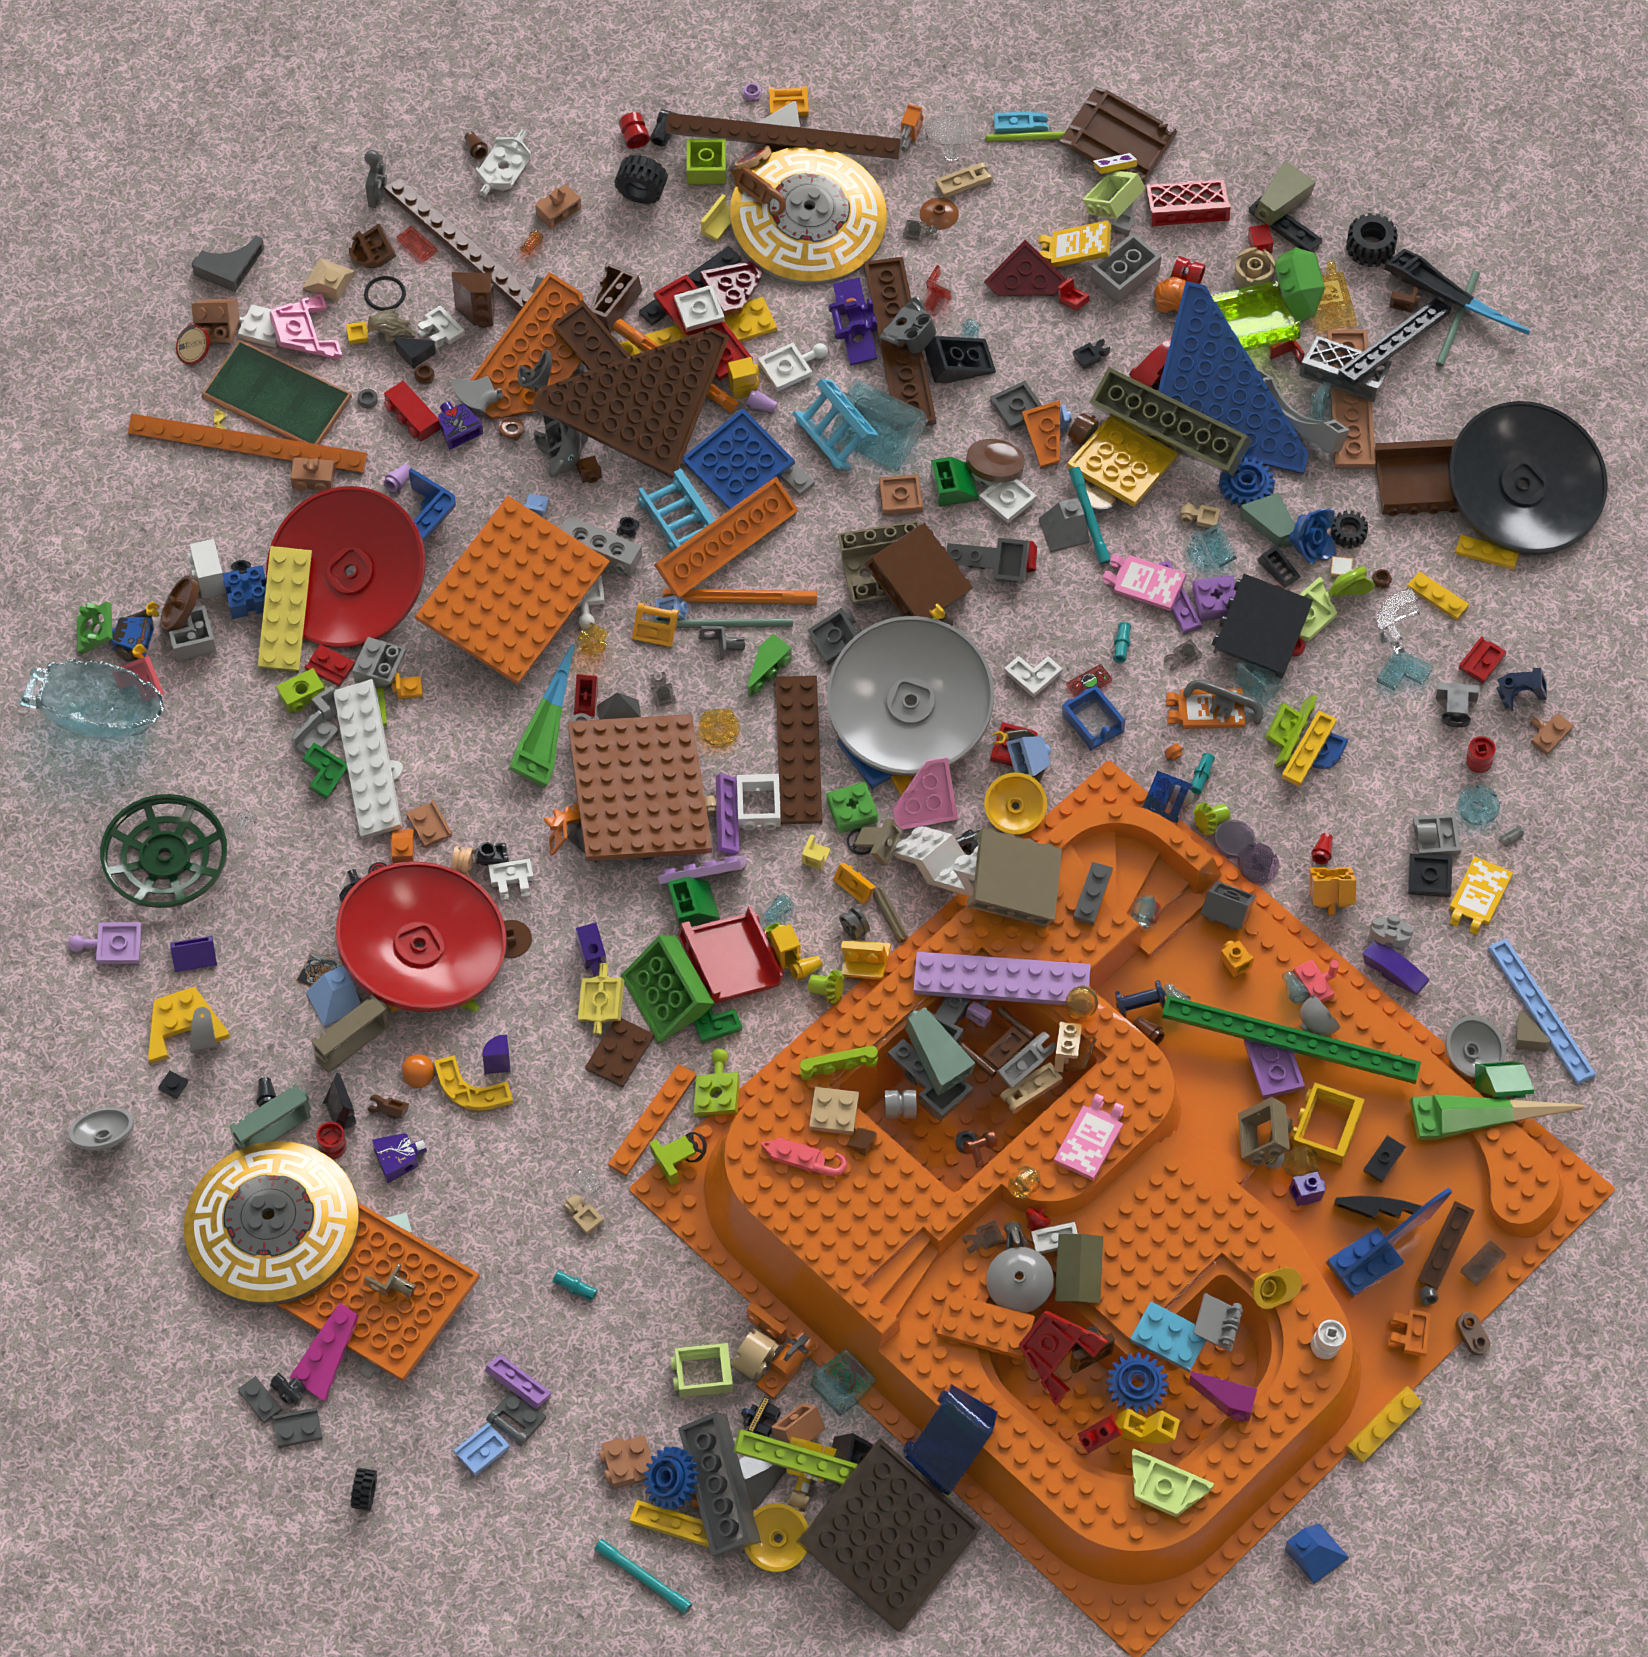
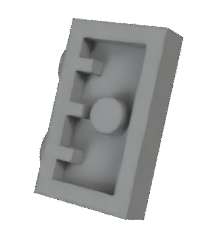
(316, 731)

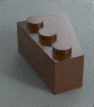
(615, 294)

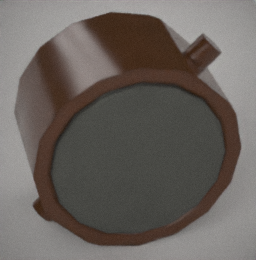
(1082, 429)

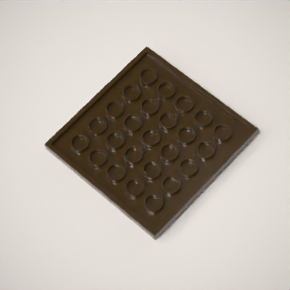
(888, 1535)

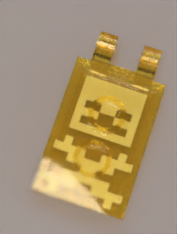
(1336, 305)

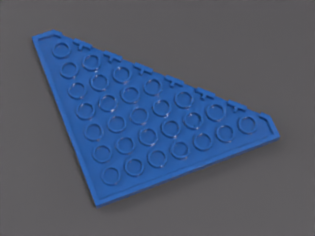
(1217, 377)

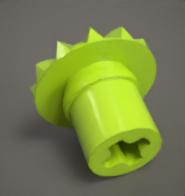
(1209, 817)
(829, 986)

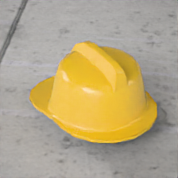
(1276, 1287)

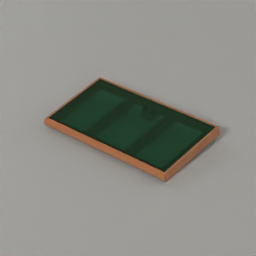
(276, 394)

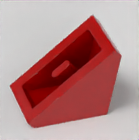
(586, 694)

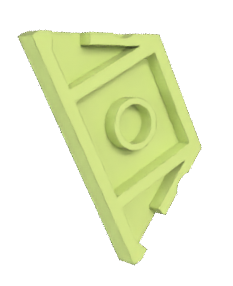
(1321, 611)
(1166, 1485)

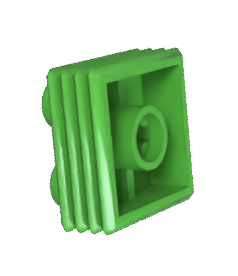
(843, 814)

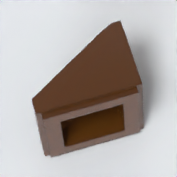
(862, 1140)

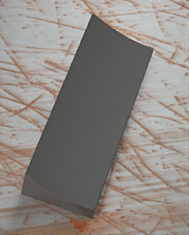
(721, 1484)

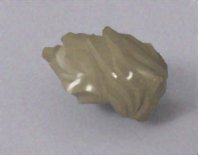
(392, 326)

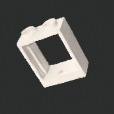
(758, 782)

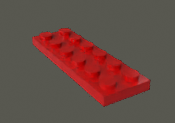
(734, 349)

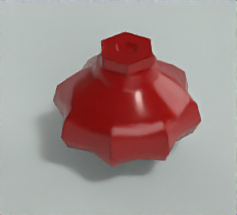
(1037, 1219)

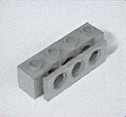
(621, 552)

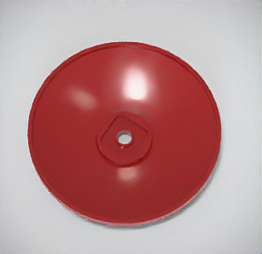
(363, 531)
(425, 905)

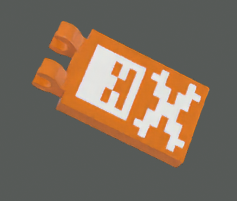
(1195, 711)

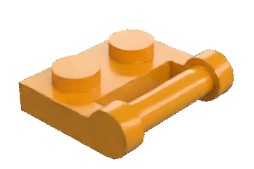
(799, 95)
(654, 631)

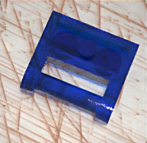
(1161, 792)

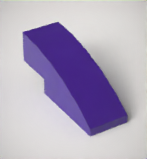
(1395, 967)

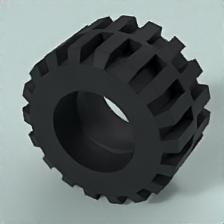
(641, 179)
(1367, 251)

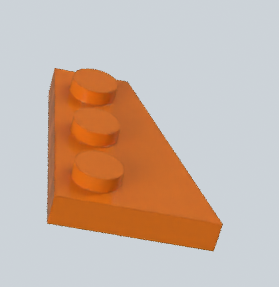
(1044, 432)

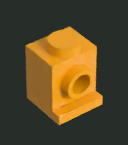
(1236, 963)

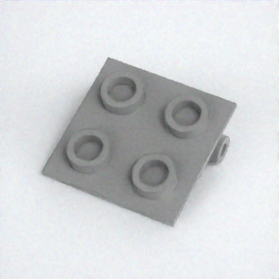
(1218, 1322)

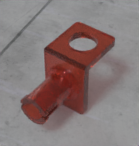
(937, 291)

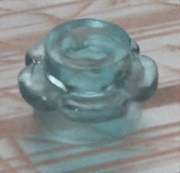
(971, 327)

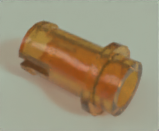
(533, 240)

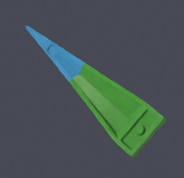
(537, 747)

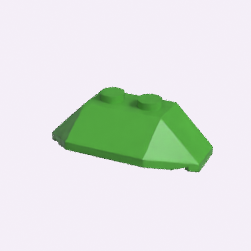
(1300, 282)

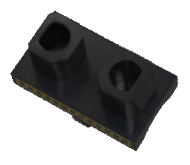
(757, 1415)

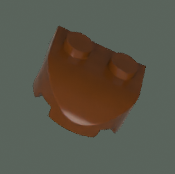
(372, 248)

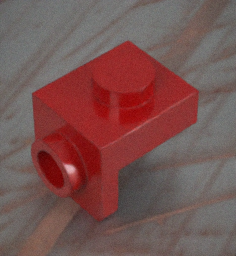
(1072, 296)

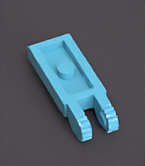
(1020, 122)

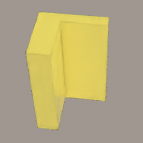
(717, 220)

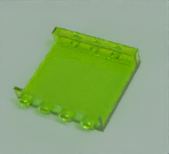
(1258, 315)

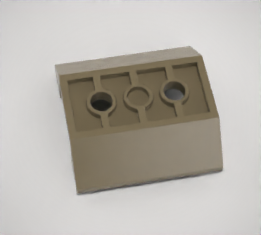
(858, 548)

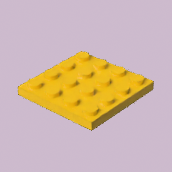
(1122, 460)

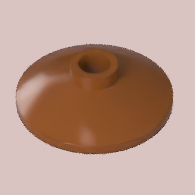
(942, 219)

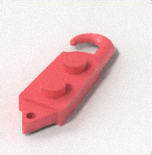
(802, 1157)

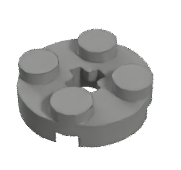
(1391, 931)

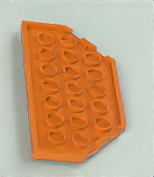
(524, 344)

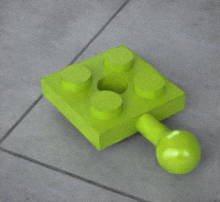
(709, 1084)

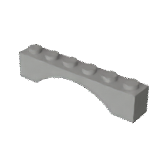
(1326, 434)

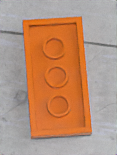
(984, 1325)

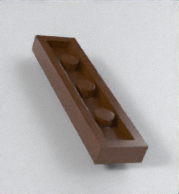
(1446, 1245)

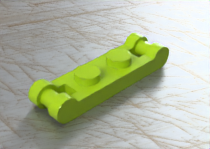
(836, 1061)

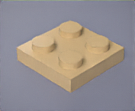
(834, 1111)

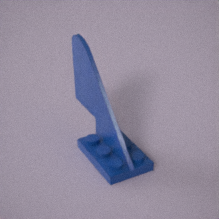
(1374, 1254)

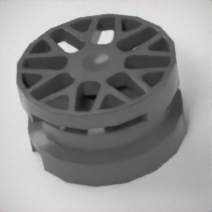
(854, 923)

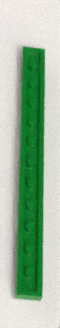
(1291, 1039)

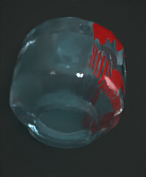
(1145, 911)

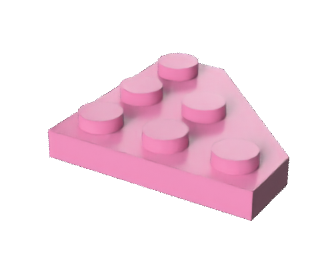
(928, 797)

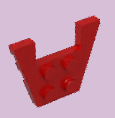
(1049, 1345)

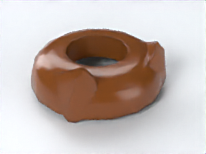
(511, 421)

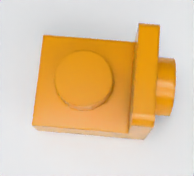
(407, 687)

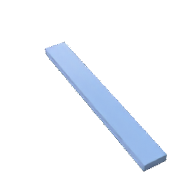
(1541, 1011)

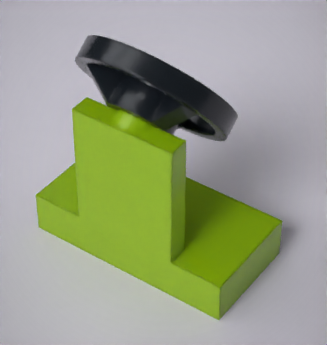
(676, 1152)

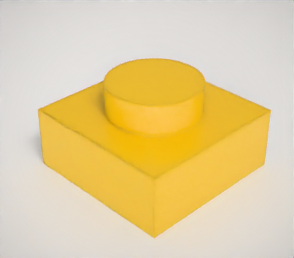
(357, 333)

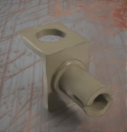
(394, 1282)

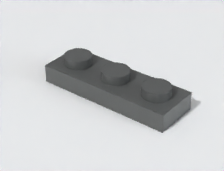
(1093, 893)

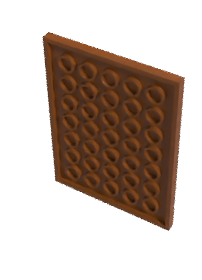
(639, 787)

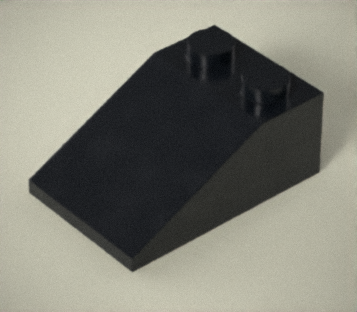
(958, 358)

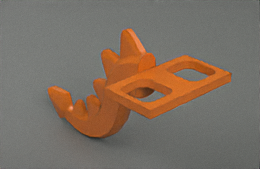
(558, 825)

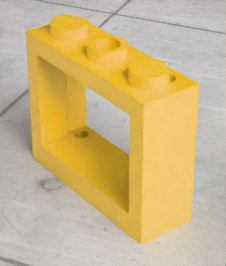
(1335, 1097)

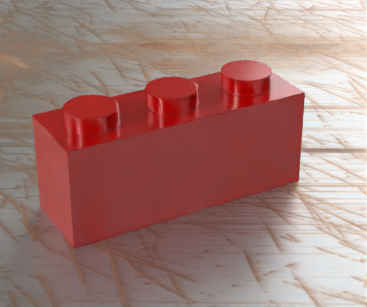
(411, 411)

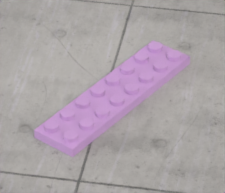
(997, 978)

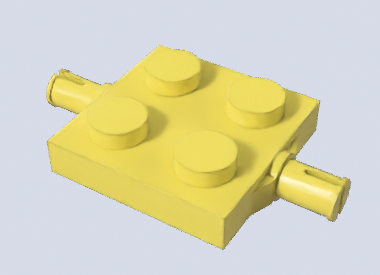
(601, 999)

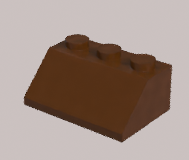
(474, 297)

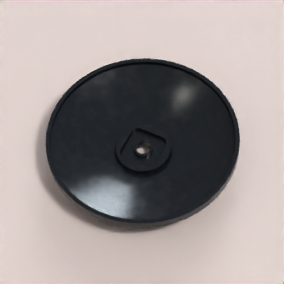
(1546, 451)

